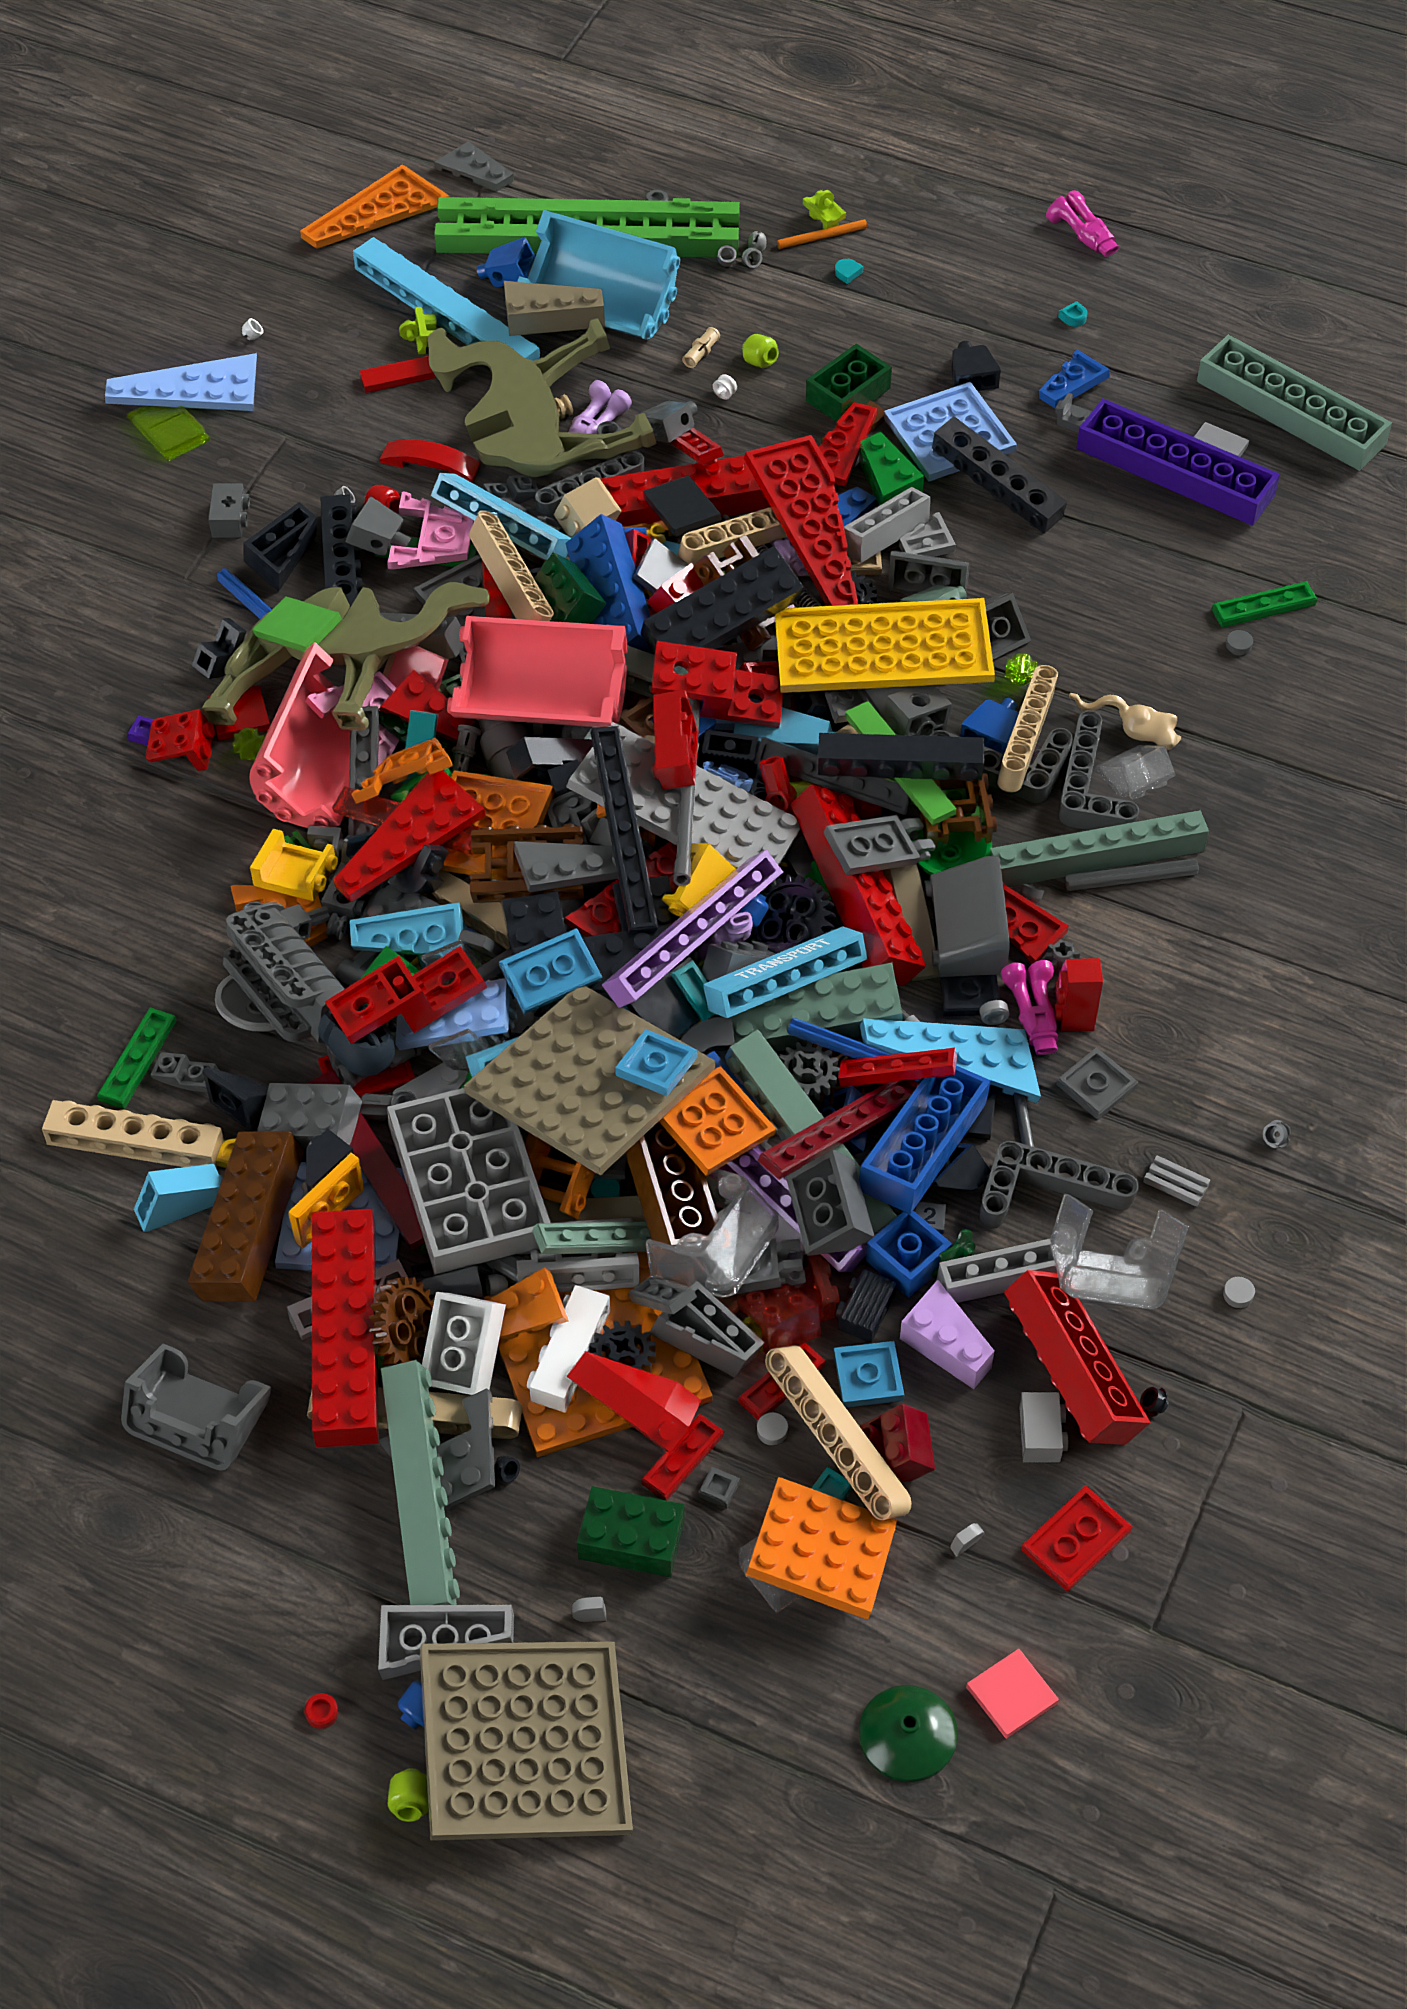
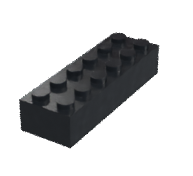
(727, 605)

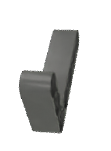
(631, 462)
(1037, 772)
(1078, 806)
(1051, 1179)

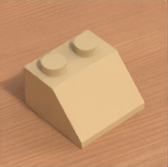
(584, 505)

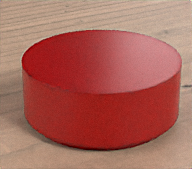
(321, 1711)

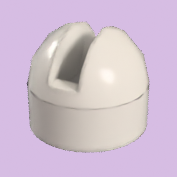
(252, 329)

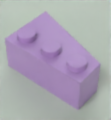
(947, 1336)

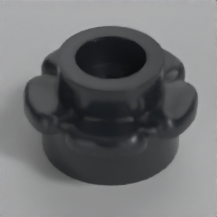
(1154, 1401)

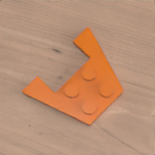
(419, 758)
(246, 893)

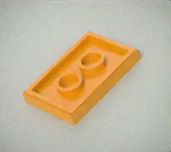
(330, 1194)

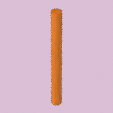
(822, 234)

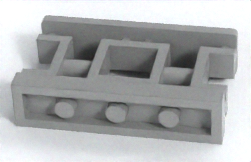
(590, 1272)

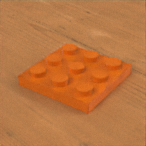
(716, 1122)

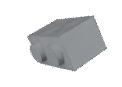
(1041, 1427)

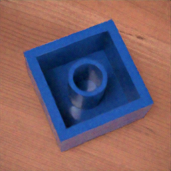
(907, 1252)

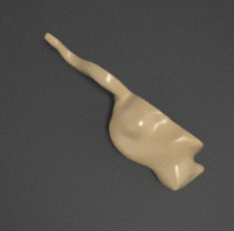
(1138, 720)

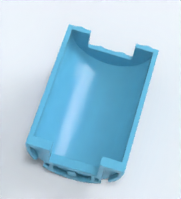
(630, 270)

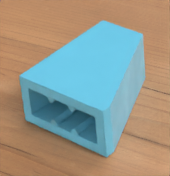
(176, 1194)

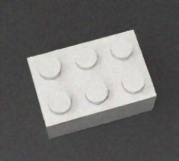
(462, 1342)

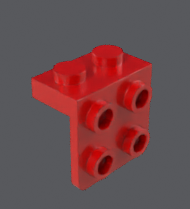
(181, 735)

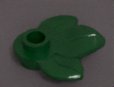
(960, 1248)

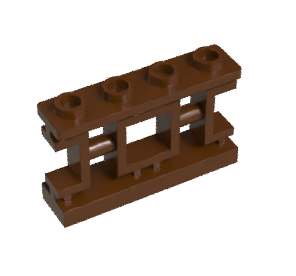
(710, 568)
(975, 794)
(485, 890)

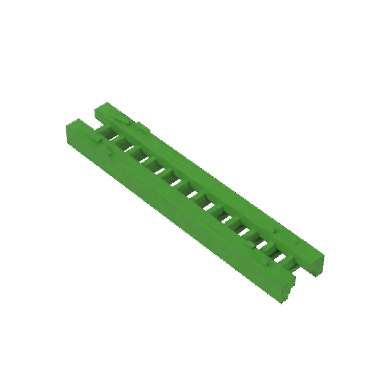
(486, 235)

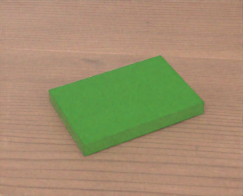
(297, 624)

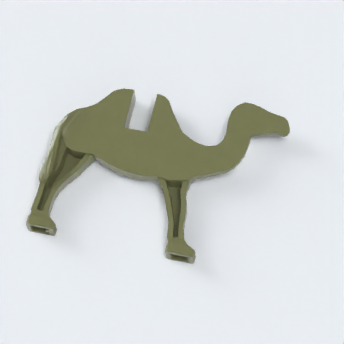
(525, 405)
(359, 641)

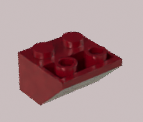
(902, 1441)

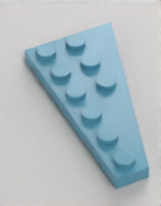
(986, 1051)

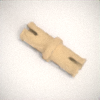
(708, 339)

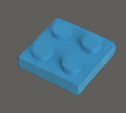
(656, 1062)
(868, 1374)

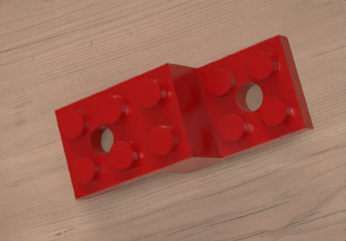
(717, 684)
(396, 991)

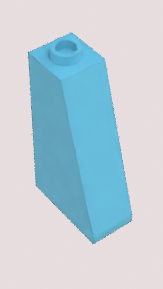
(794, 730)

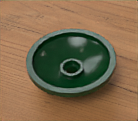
(904, 1751)

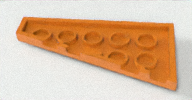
(383, 202)

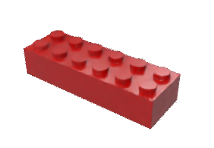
(1076, 1359)

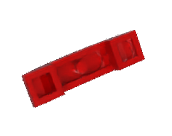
(430, 455)

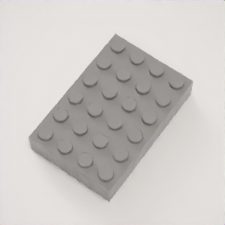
(466, 1179)

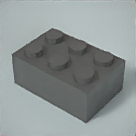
(310, 1110)

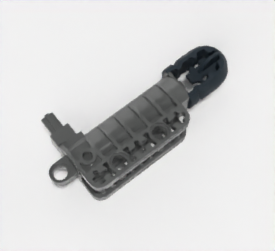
(297, 982)

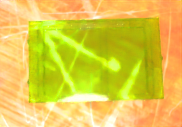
(169, 429)

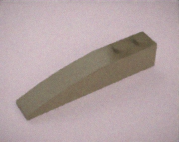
(910, 895)

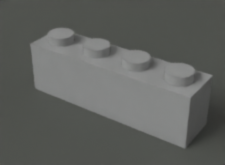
(886, 524)
(994, 1270)

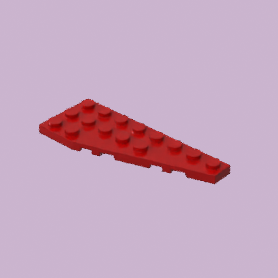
(805, 503)

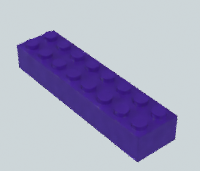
(1177, 461)

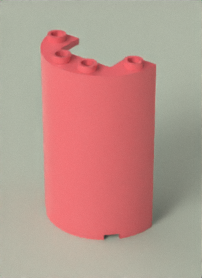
(541, 672)
(303, 756)

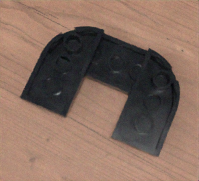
(539, 918)

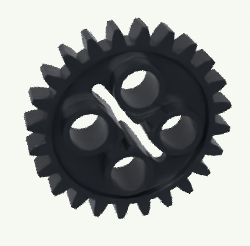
(791, 916)

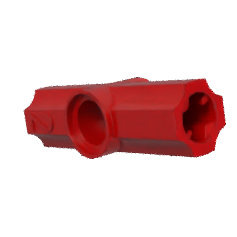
(777, 783)

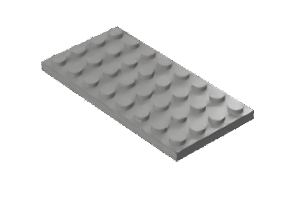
(722, 816)

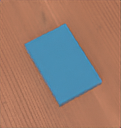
(550, 970)

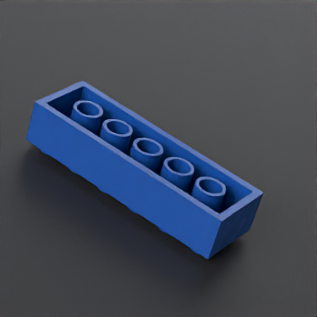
(607, 563)
(923, 1138)

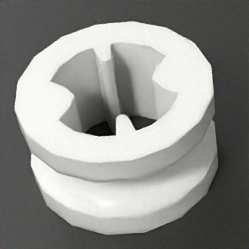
(724, 386)

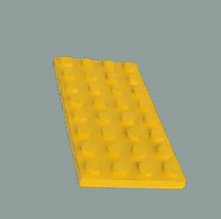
(883, 645)

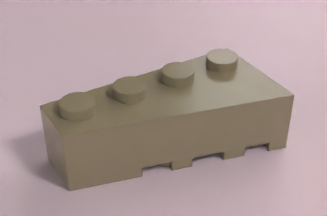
(551, 308)

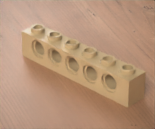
(62, 1131)

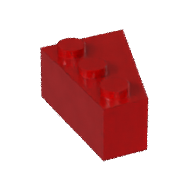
(675, 588)
(674, 740)
(1078, 994)

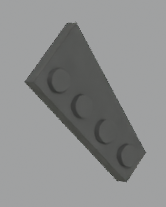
(563, 865)

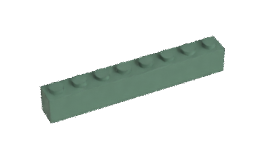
(1102, 848)
(787, 1103)
(419, 1485)

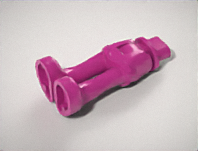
(1092, 233)
(1040, 1019)

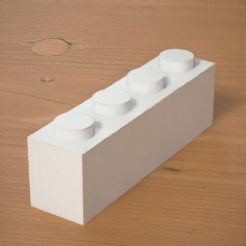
(586, 1316)

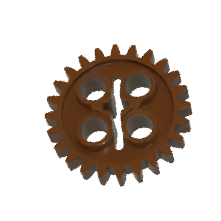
(401, 1320)

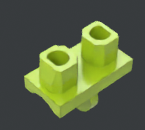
(823, 208)
(419, 329)

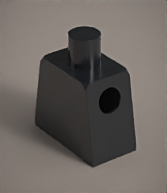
(974, 365)

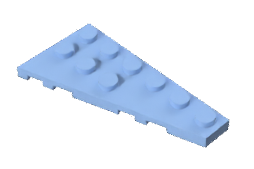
(205, 385)

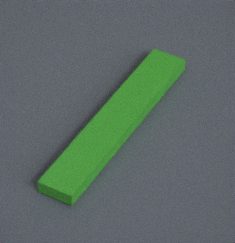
(923, 792)

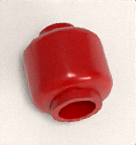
(386, 496)

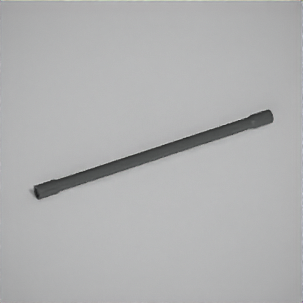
(683, 864)

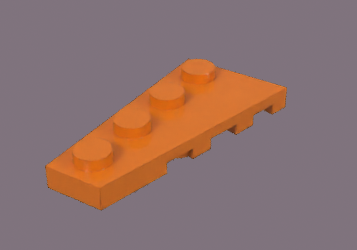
(530, 1305)

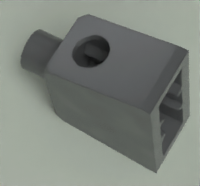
(671, 419)
(377, 529)

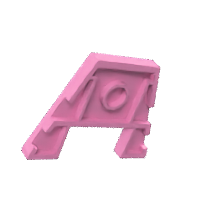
(442, 535)
(379, 692)

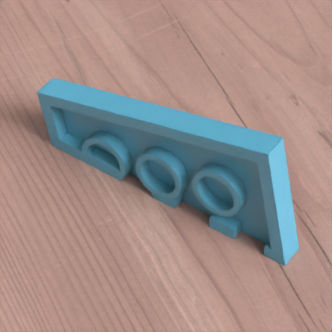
(408, 931)

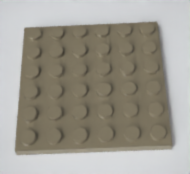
(564, 1081)
(524, 1740)

